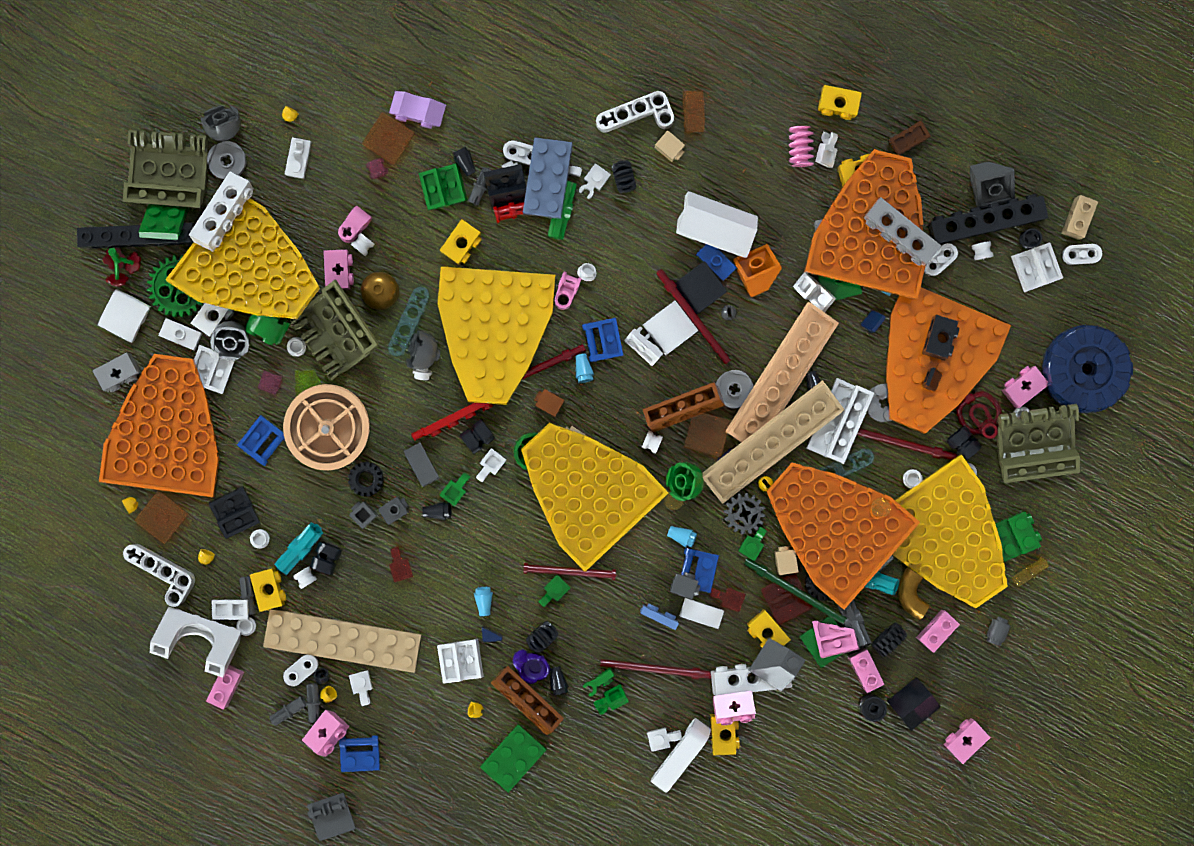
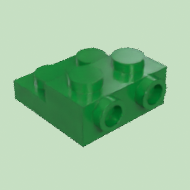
(1017, 535)

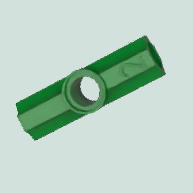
(558, 226)

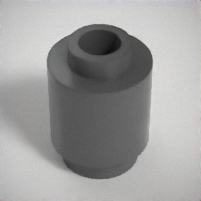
(998, 631)

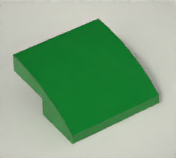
(443, 187)

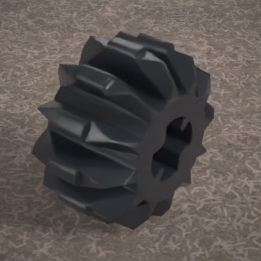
(624, 176)
(542, 637)

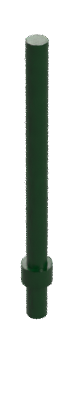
(763, 571)

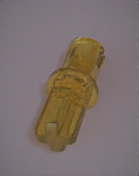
(1030, 572)

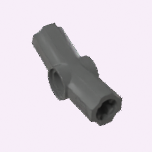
(856, 622)

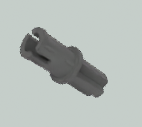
(479, 188)
(247, 593)
(313, 702)
(288, 710)

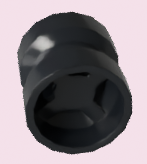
(1030, 238)

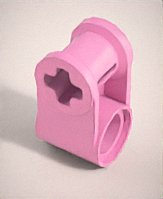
(356, 222)
(567, 289)

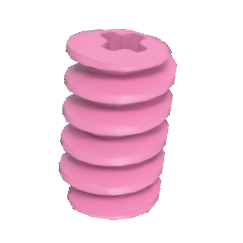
(800, 146)

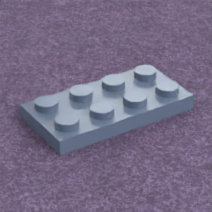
(547, 178)

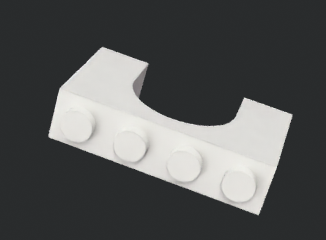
(178, 624)

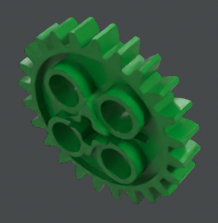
(160, 283)

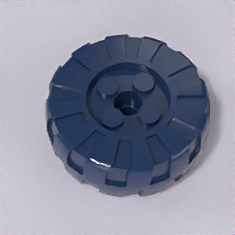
(1107, 365)

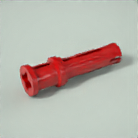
(508, 211)

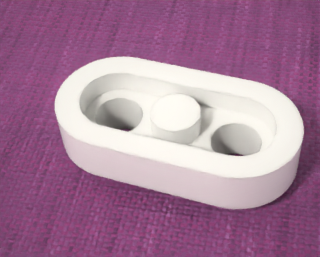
(522, 153)
(1081, 254)
(940, 260)
(300, 670)

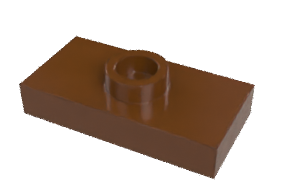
(909, 138)

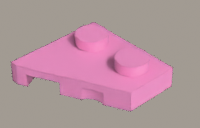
(834, 639)

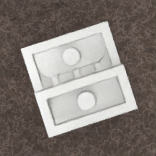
(1037, 267)
(124, 315)
(670, 327)
(212, 369)
(460, 661)

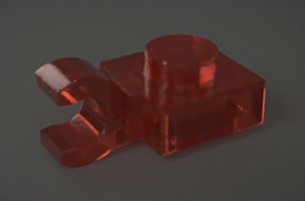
(400, 567)
(730, 598)

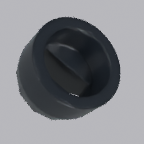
(317, 676)

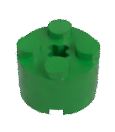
(270, 328)

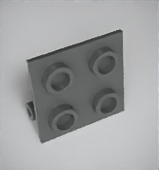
(331, 816)

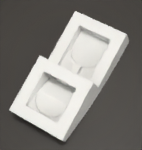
(814, 292)
(230, 609)
(701, 613)

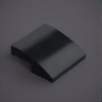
(505, 185)
(700, 287)
(234, 512)

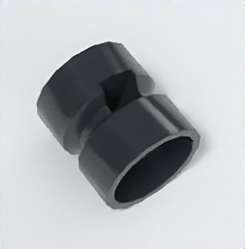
(477, 436)
(964, 442)
(323, 564)
(872, 707)

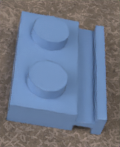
(666, 619)

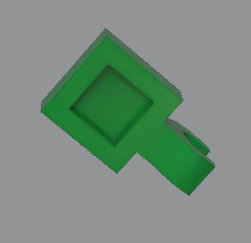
(453, 491)
(751, 545)
(555, 589)
(603, 678)
(613, 698)

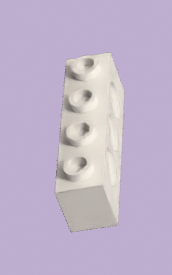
(221, 201)
(204, 322)
(721, 685)

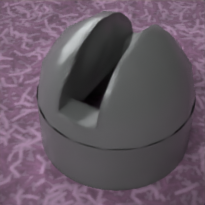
(724, 313)

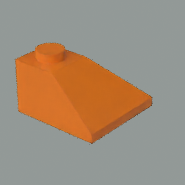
(758, 270)

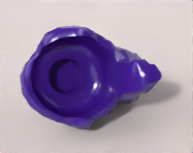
(531, 666)

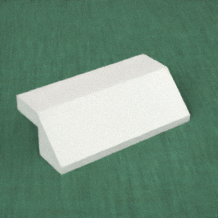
(717, 224)
(838, 435)

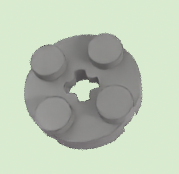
(221, 151)
(743, 383)
(874, 410)

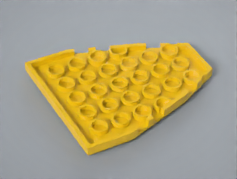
(250, 271)
(493, 327)
(587, 491)
(956, 535)

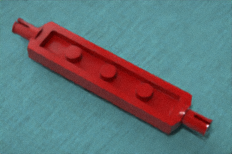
(451, 420)

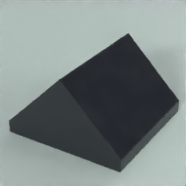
(913, 703)

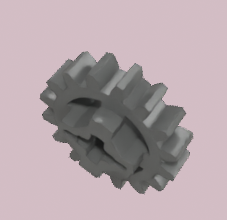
(752, 511)

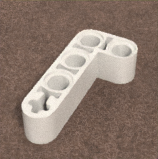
(633, 115)
(158, 571)
(682, 755)

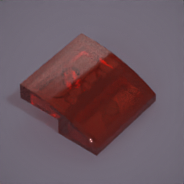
(783, 603)

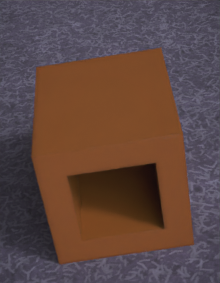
(548, 402)

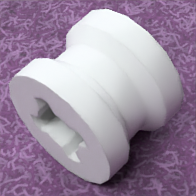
(362, 244)
(982, 251)
(652, 442)
(305, 577)

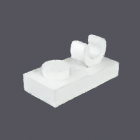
(298, 158)
(643, 347)

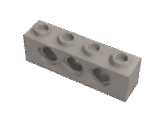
(928, 246)

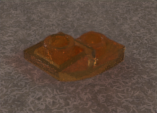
(694, 111)

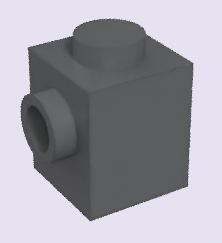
(394, 510)
(363, 514)
(685, 585)

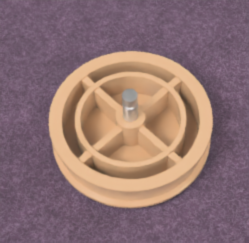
(326, 427)

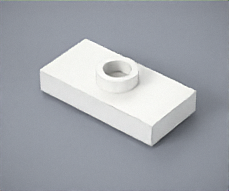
(180, 334)

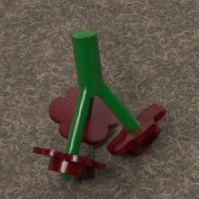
(116, 260)

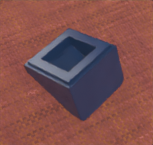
(873, 321)
(490, 636)

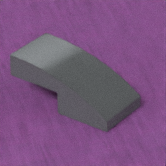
(421, 464)

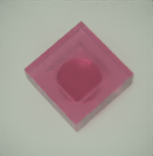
(270, 382)

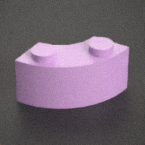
(417, 109)

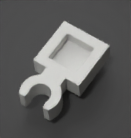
(596, 179)

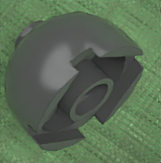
(221, 123)
(230, 340)
(422, 351)

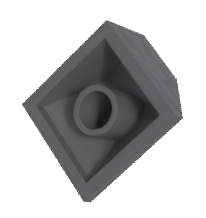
(992, 183)
(776, 664)

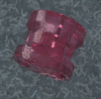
(377, 168)

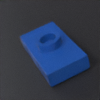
(716, 261)

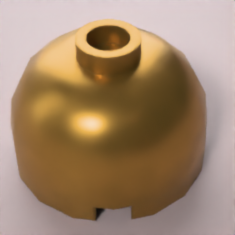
(379, 290)

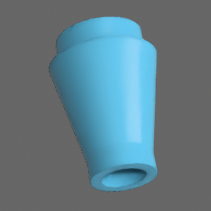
(583, 369)
(683, 536)
(483, 600)

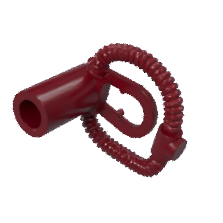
(987, 427)

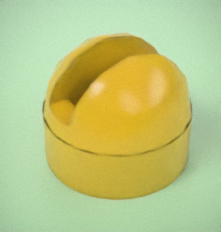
(289, 114)
(762, 486)
(130, 504)
(205, 556)
(332, 694)
(474, 710)

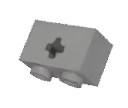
(106, 373)

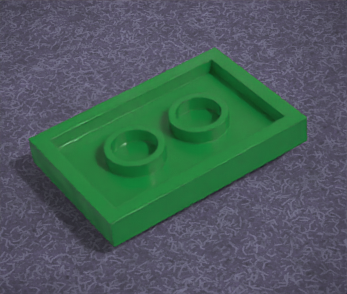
(163, 222)
(513, 758)

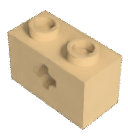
(1079, 217)

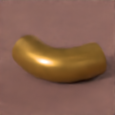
(908, 594)

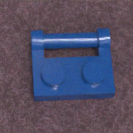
(609, 339)
(257, 436)
(705, 567)
(359, 760)

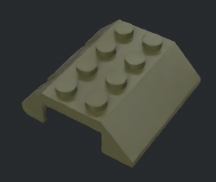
(166, 169)
(337, 330)
(1038, 443)

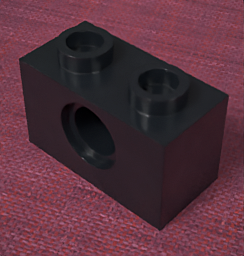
(932, 345)

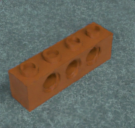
(683, 407)
(527, 700)

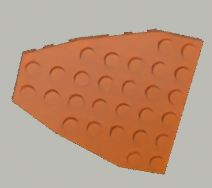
(854, 252)
(973, 355)
(164, 432)
(835, 529)

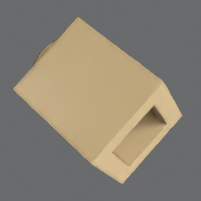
(670, 146)
(786, 560)

